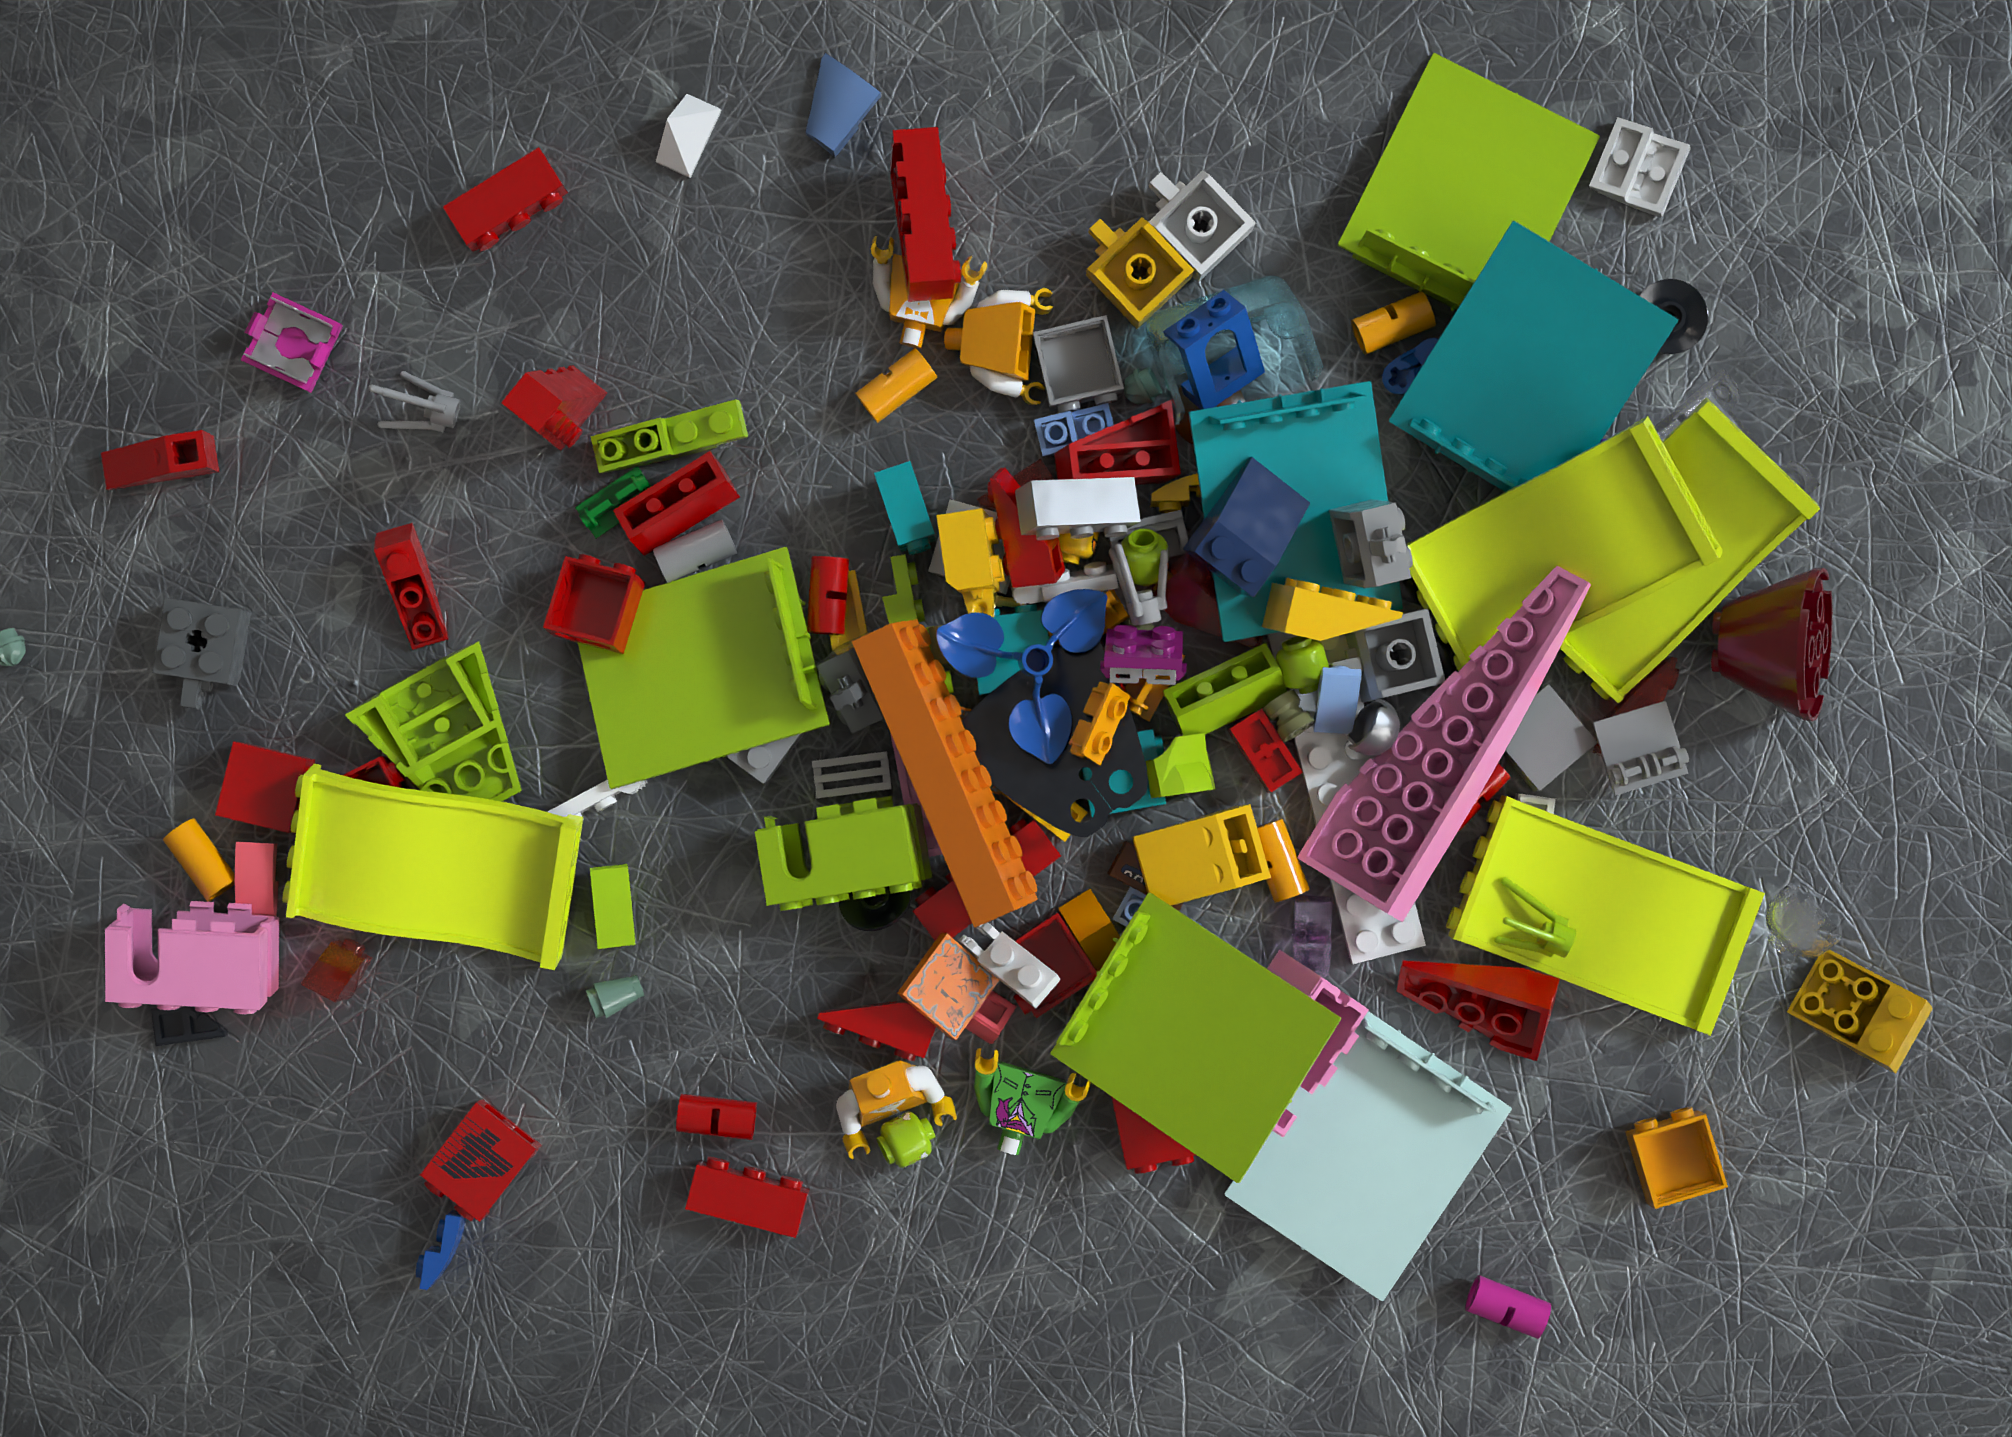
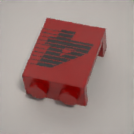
(479, 1161)

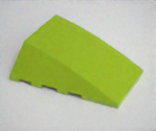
(444, 728)

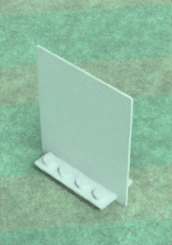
(1371, 1156)

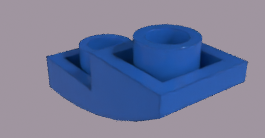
(437, 1258)

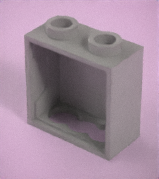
(1078, 364)
(1547, 740)

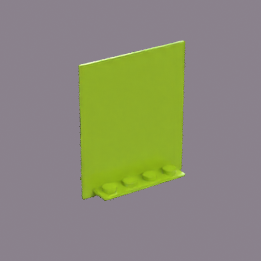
(1457, 178)
(706, 671)
(1195, 1036)

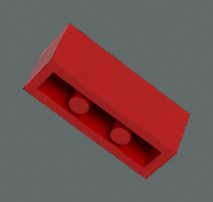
(506, 201)
(676, 503)
(747, 1197)

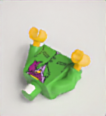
(1023, 1100)

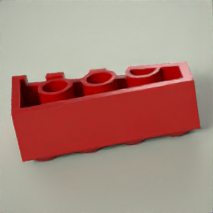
(923, 215)
(555, 403)

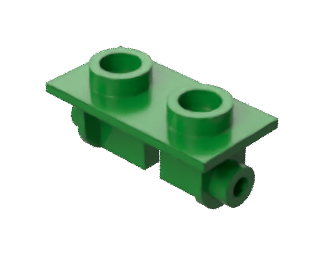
(598, 509)

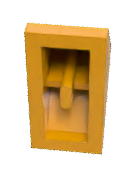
(1090, 927)

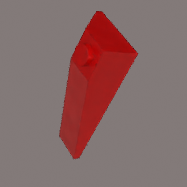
(1497, 1001)

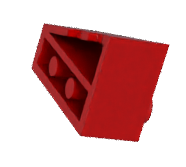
(1133, 448)

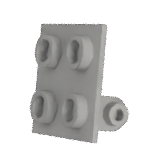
(1640, 748)

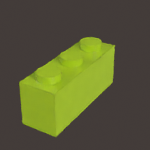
(1225, 692)

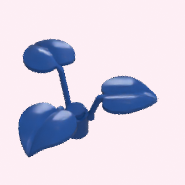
(974, 643)

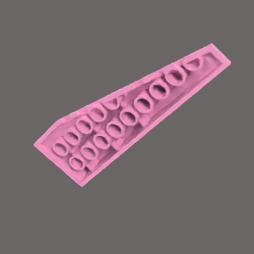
(1410, 801)

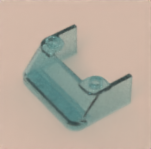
(1264, 299)

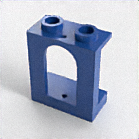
(1215, 382)

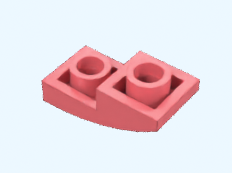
(256, 876)

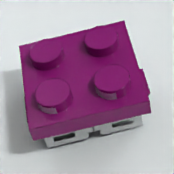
(1136, 650)

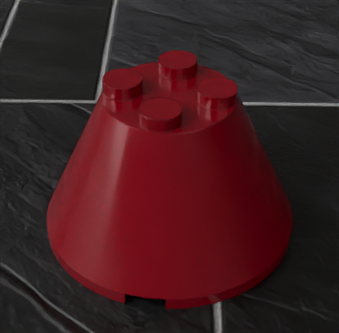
(1779, 642)

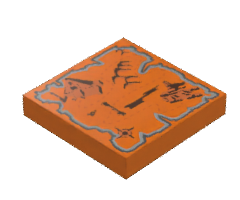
(948, 986)

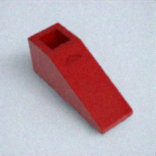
(160, 460)
(1025, 558)
(410, 585)
(887, 1023)

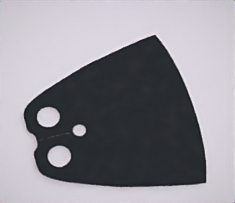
(1054, 787)

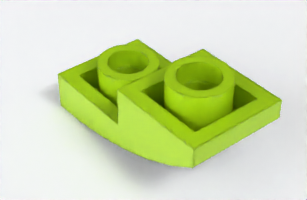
(612, 906)

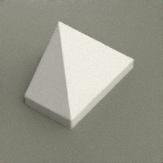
(687, 134)

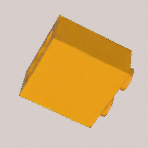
(1676, 1157)

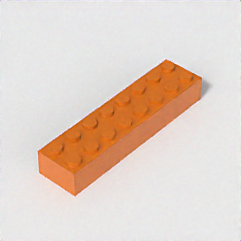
(946, 770)

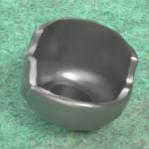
(1374, 728)

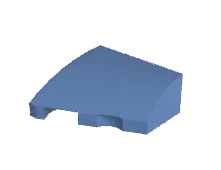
(838, 105)

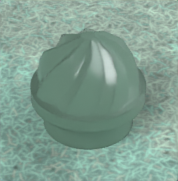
(1142, 386)
(11, 647)

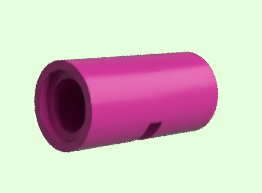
(1508, 1307)

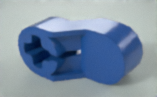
(1402, 371)

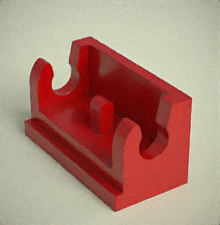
(1264, 751)

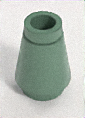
(613, 995)

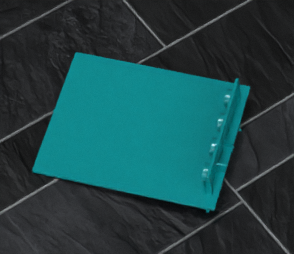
(1531, 363)
(1321, 448)

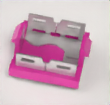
(290, 342)

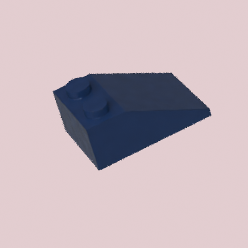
(1248, 528)

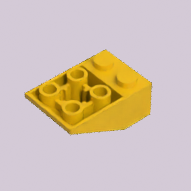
(1305, 612)
(1202, 855)
(1860, 1010)

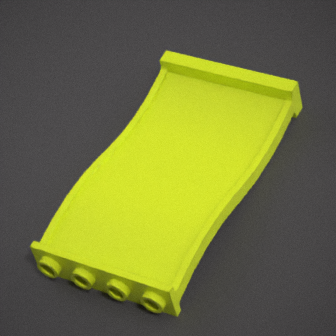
(1749, 511)
(1604, 515)
(432, 866)
(1641, 920)

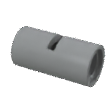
(696, 548)

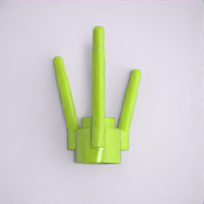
(1553, 938)

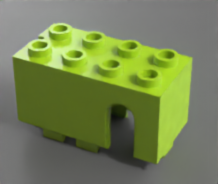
(851, 849)

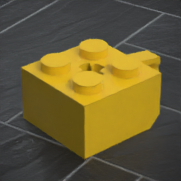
(1136, 247)
(970, 557)

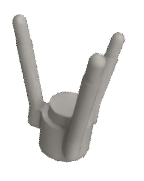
(441, 410)
(1141, 605)

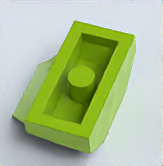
(1181, 768)

